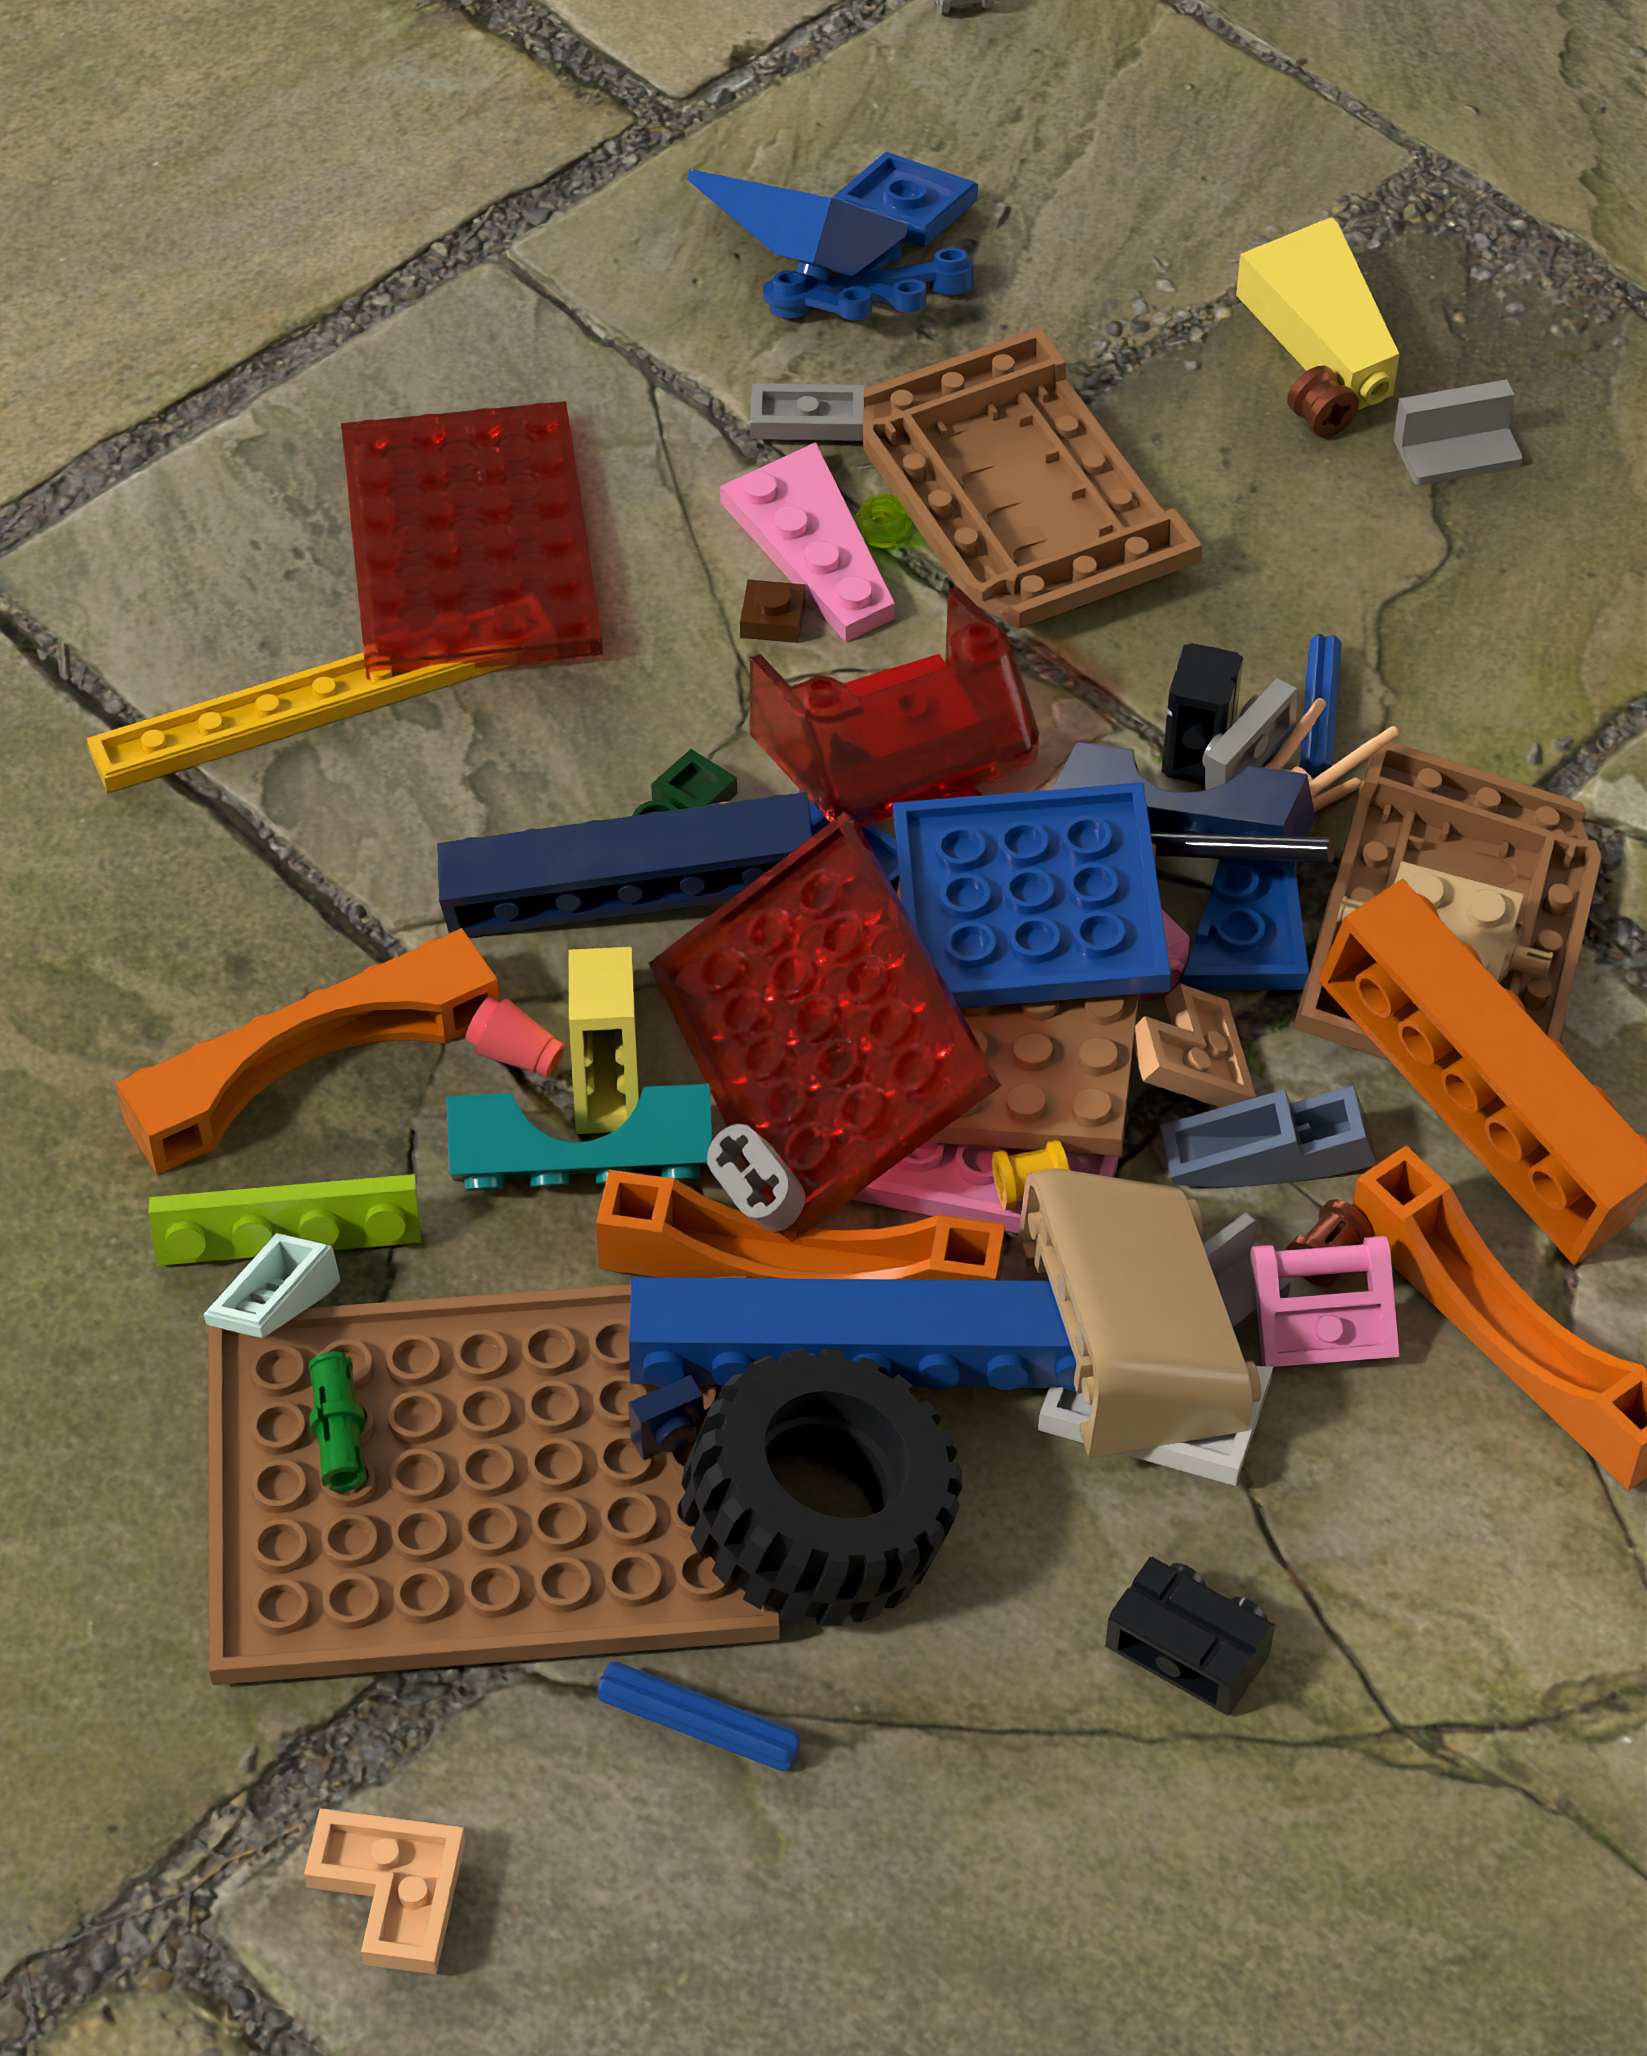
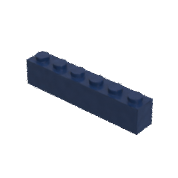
(616, 864)

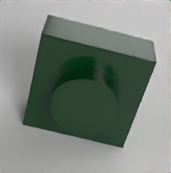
(694, 783)

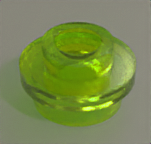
(883, 521)

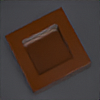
(772, 611)

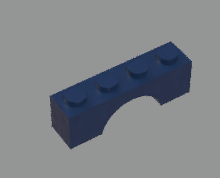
(1251, 803)

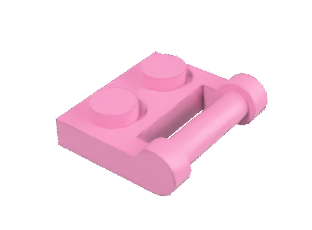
(1331, 1324)

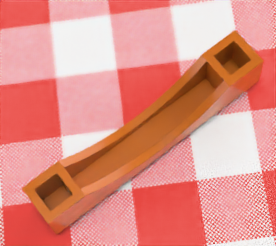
(192, 1098)
(672, 1231)
(1443, 1256)

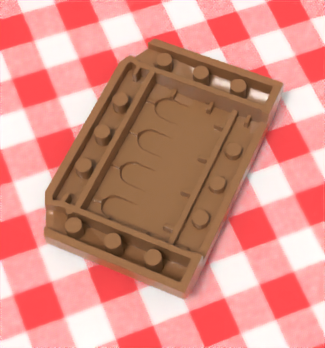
(1019, 482)
(1474, 828)

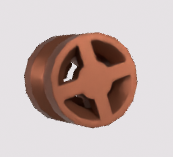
(1323, 401)

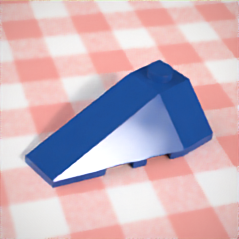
(803, 226)

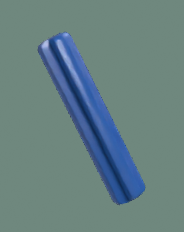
(1323, 683)
(699, 1716)

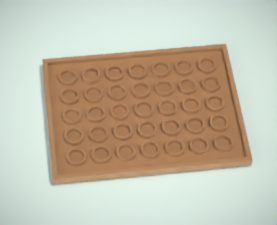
(492, 1504)

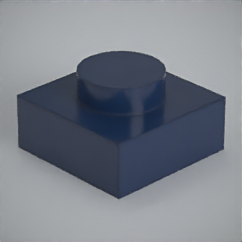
(666, 1418)

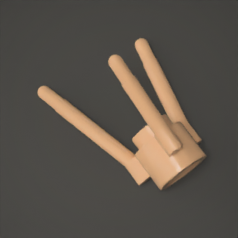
(1338, 769)

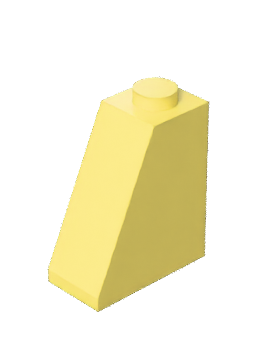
(602, 1038)

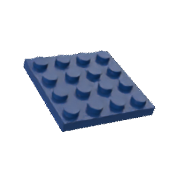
(1035, 893)

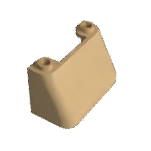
(1137, 1310)

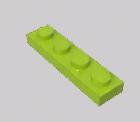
(245, 1220)

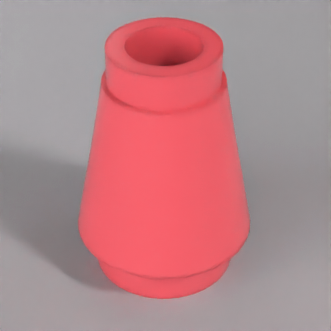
(514, 1038)

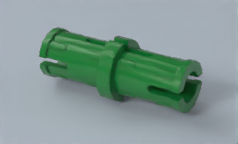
(337, 1421)

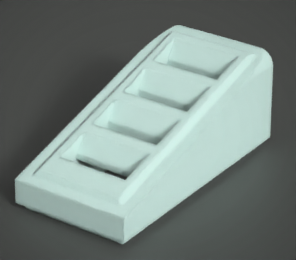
(283, 1278)

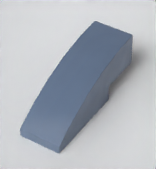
(1270, 1141)

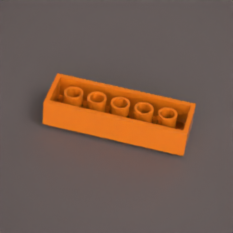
(1488, 1070)

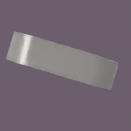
(764, 1169)

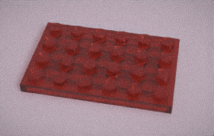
(469, 539)
(824, 1020)

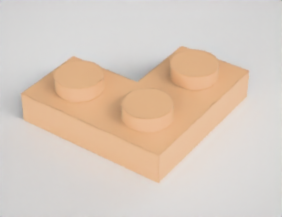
(1196, 1052)
(405, 1869)

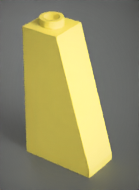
(1321, 308)

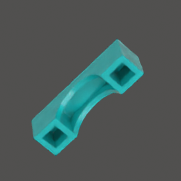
(496, 1141)

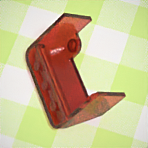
(905, 739)

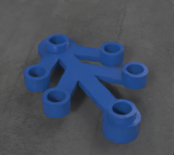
(796, 295)

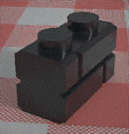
(1199, 707)
(1190, 1634)

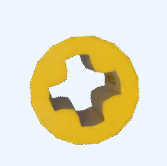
(1012, 1170)

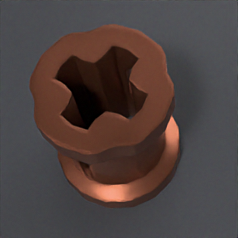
(1328, 1231)

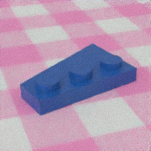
(1249, 932)

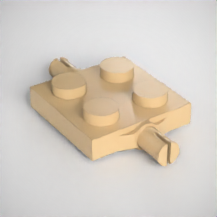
(1475, 914)

